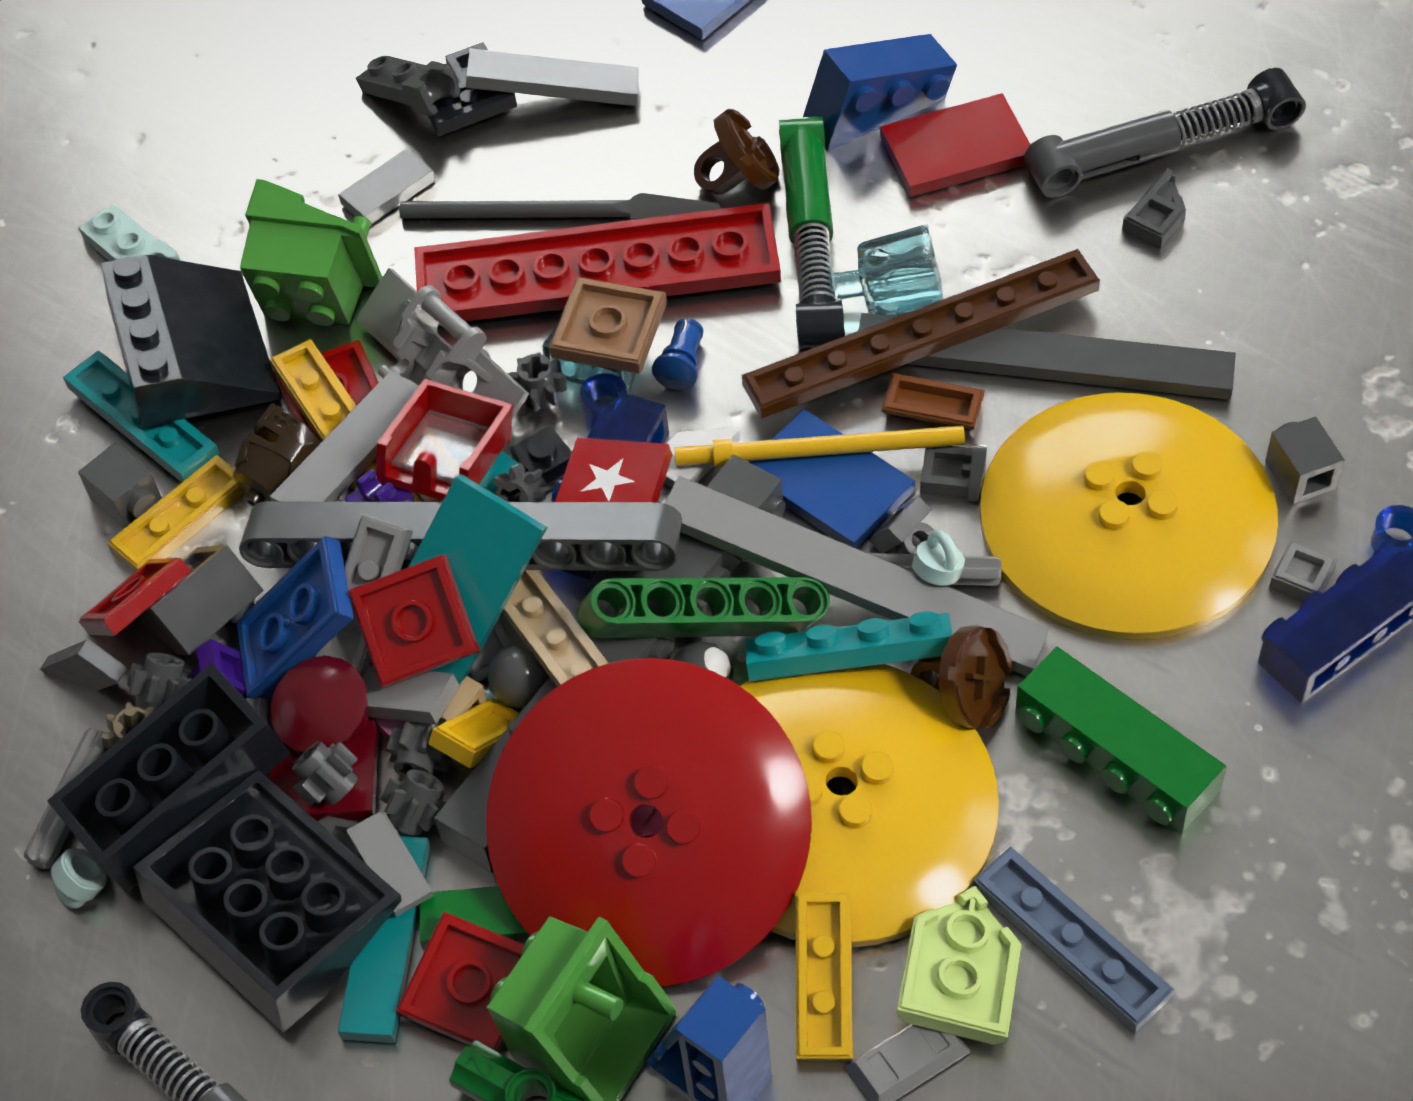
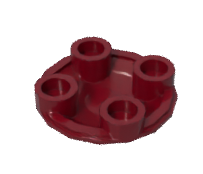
(319, 702)

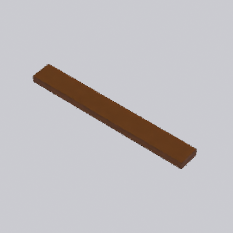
(919, 333)

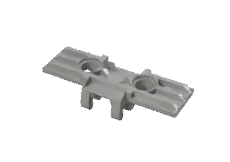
(407, 327)

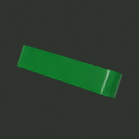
(685, 619)

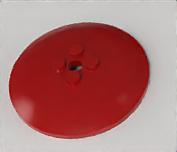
(726, 799)

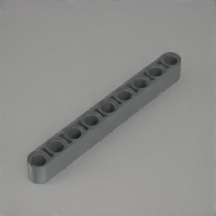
(577, 535)

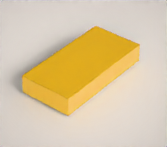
(473, 732)

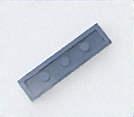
(1073, 939)

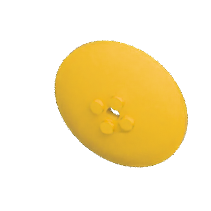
(1117, 566)
(920, 800)

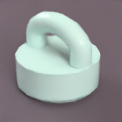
(938, 559)
(77, 877)

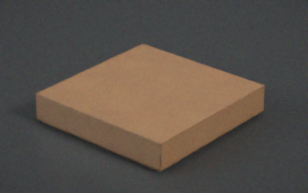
(608, 325)

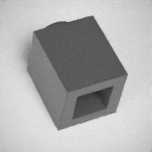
(1304, 459)
(119, 485)

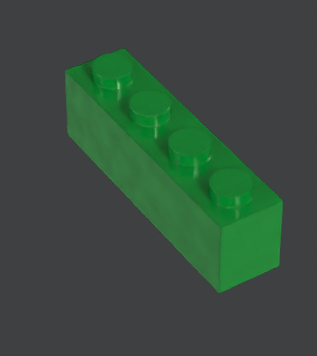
(1119, 740)

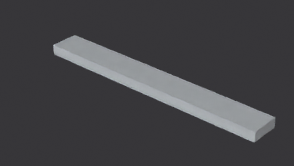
(843, 569)

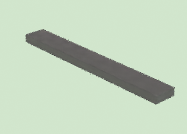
(1087, 361)

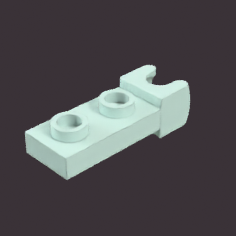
(119, 237)

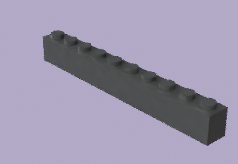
(463, 817)

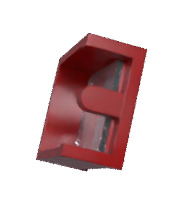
(441, 437)

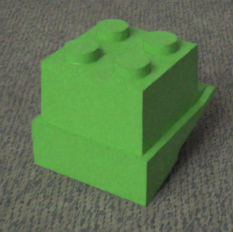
(304, 258)
(581, 1009)

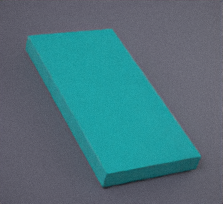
(487, 552)

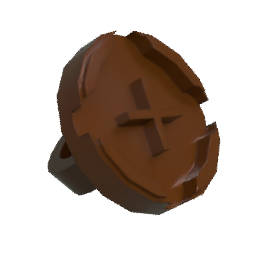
(741, 155)
(970, 676)

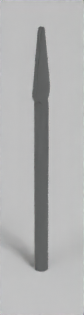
(638, 207)

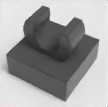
(902, 526)

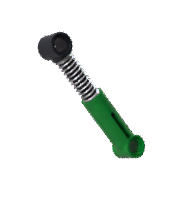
(810, 230)

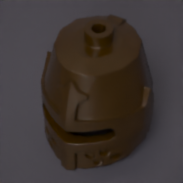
(272, 453)

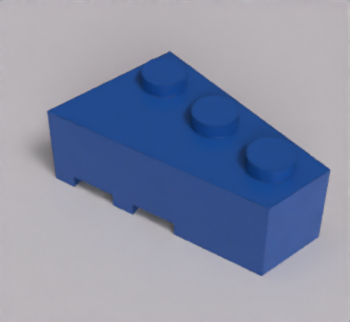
(877, 85)
(717, 1046)

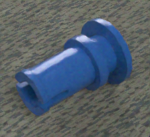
(678, 361)

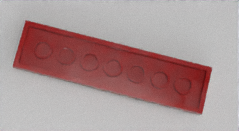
(654, 253)

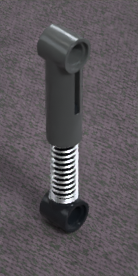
(1063, 164)
(138, 1041)

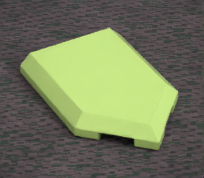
(960, 971)

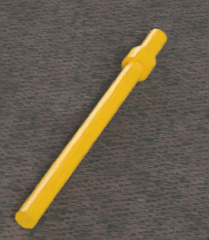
(723, 449)

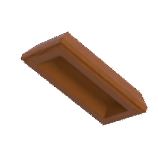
(932, 401)

